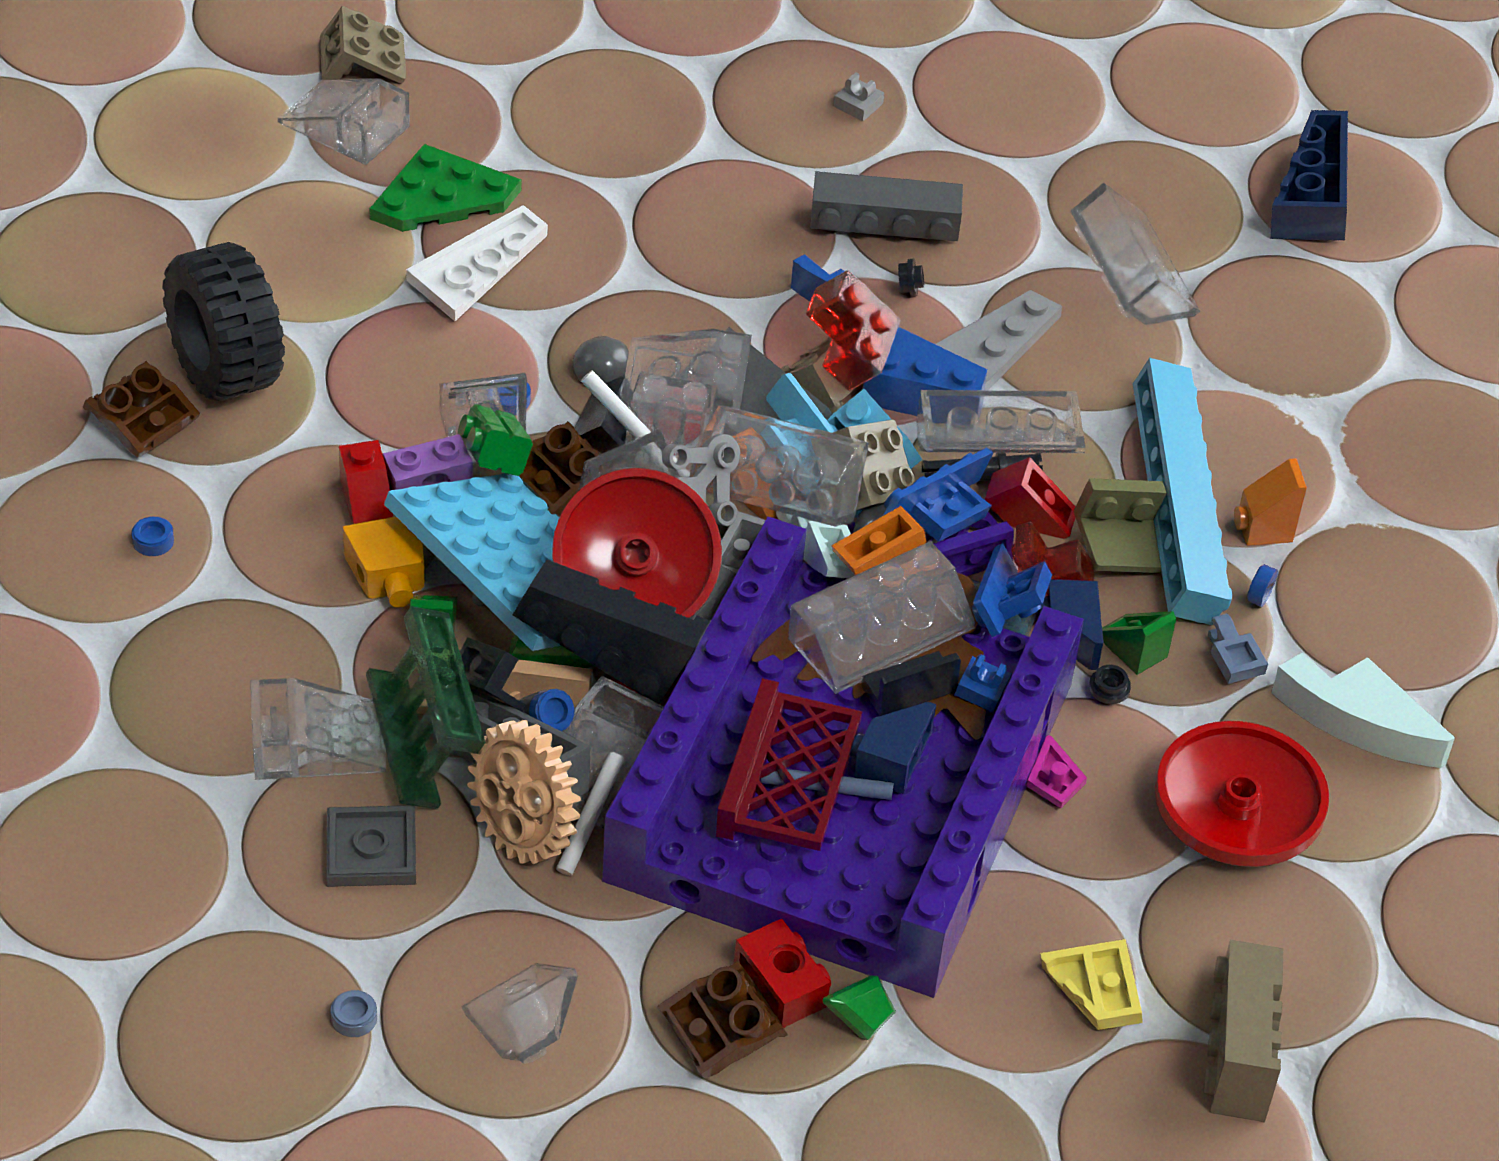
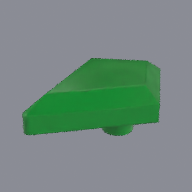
(862, 1006)

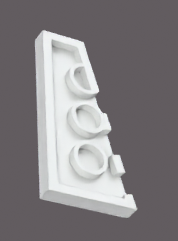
(475, 263)

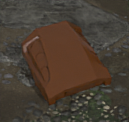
(142, 409)
(557, 466)
(721, 1018)

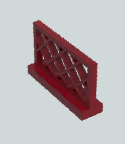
(750, 767)

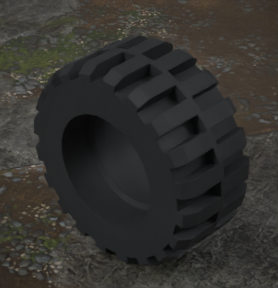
(223, 321)

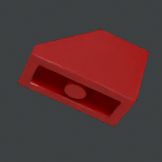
(364, 481)
(1027, 494)

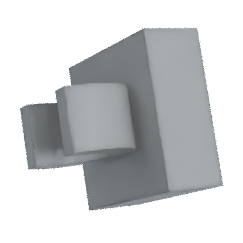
(859, 98)

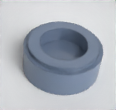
(354, 1013)

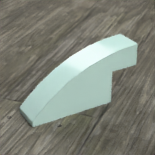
(1363, 710)

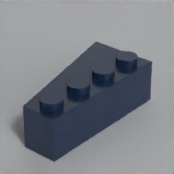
(1315, 188)

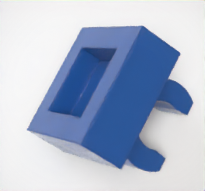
(983, 683)

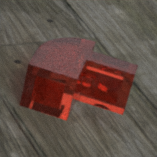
(1064, 560)

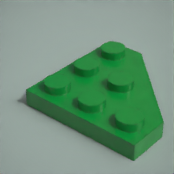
(442, 189)

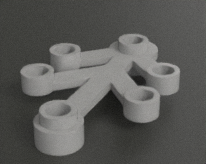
(712, 468)

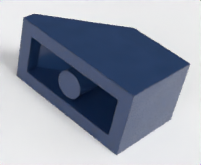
(1080, 600)
(894, 745)

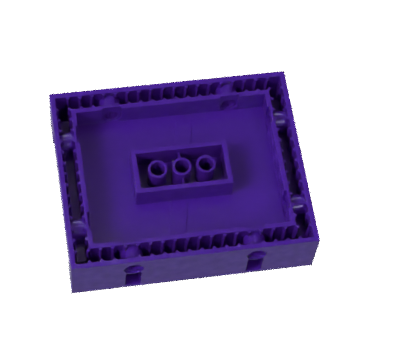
(890, 873)

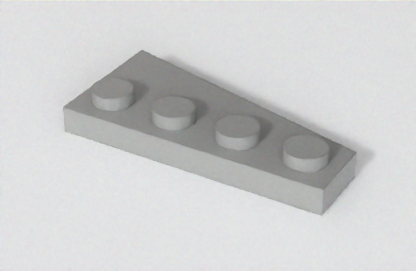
(1004, 334)

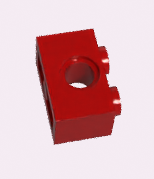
(766, 958)

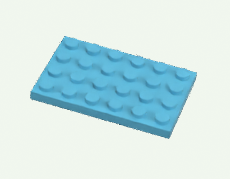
(488, 535)

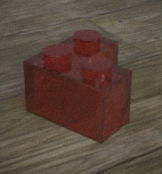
(858, 326)

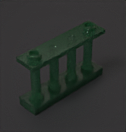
(448, 700)

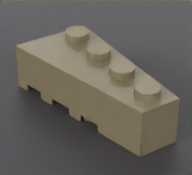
(1246, 1032)

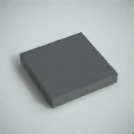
(371, 846)

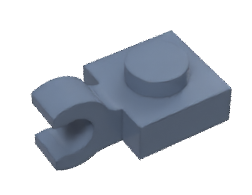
(1235, 654)

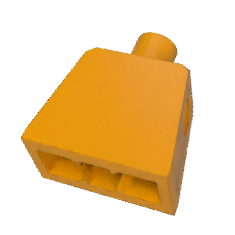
(385, 559)

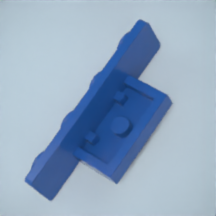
(944, 500)
(1009, 593)

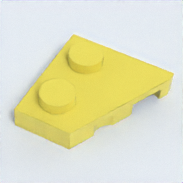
(1097, 982)

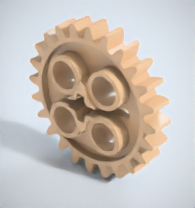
(524, 792)

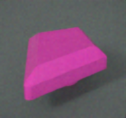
(1055, 774)

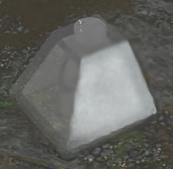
(500, 393)
(524, 1011)

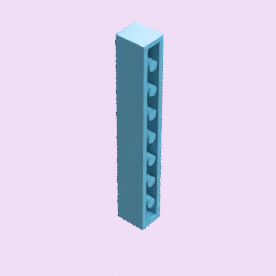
(1187, 518)

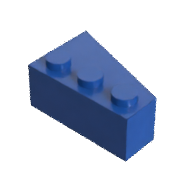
(918, 366)

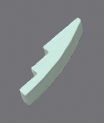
(818, 546)

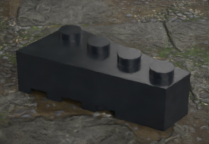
(611, 628)

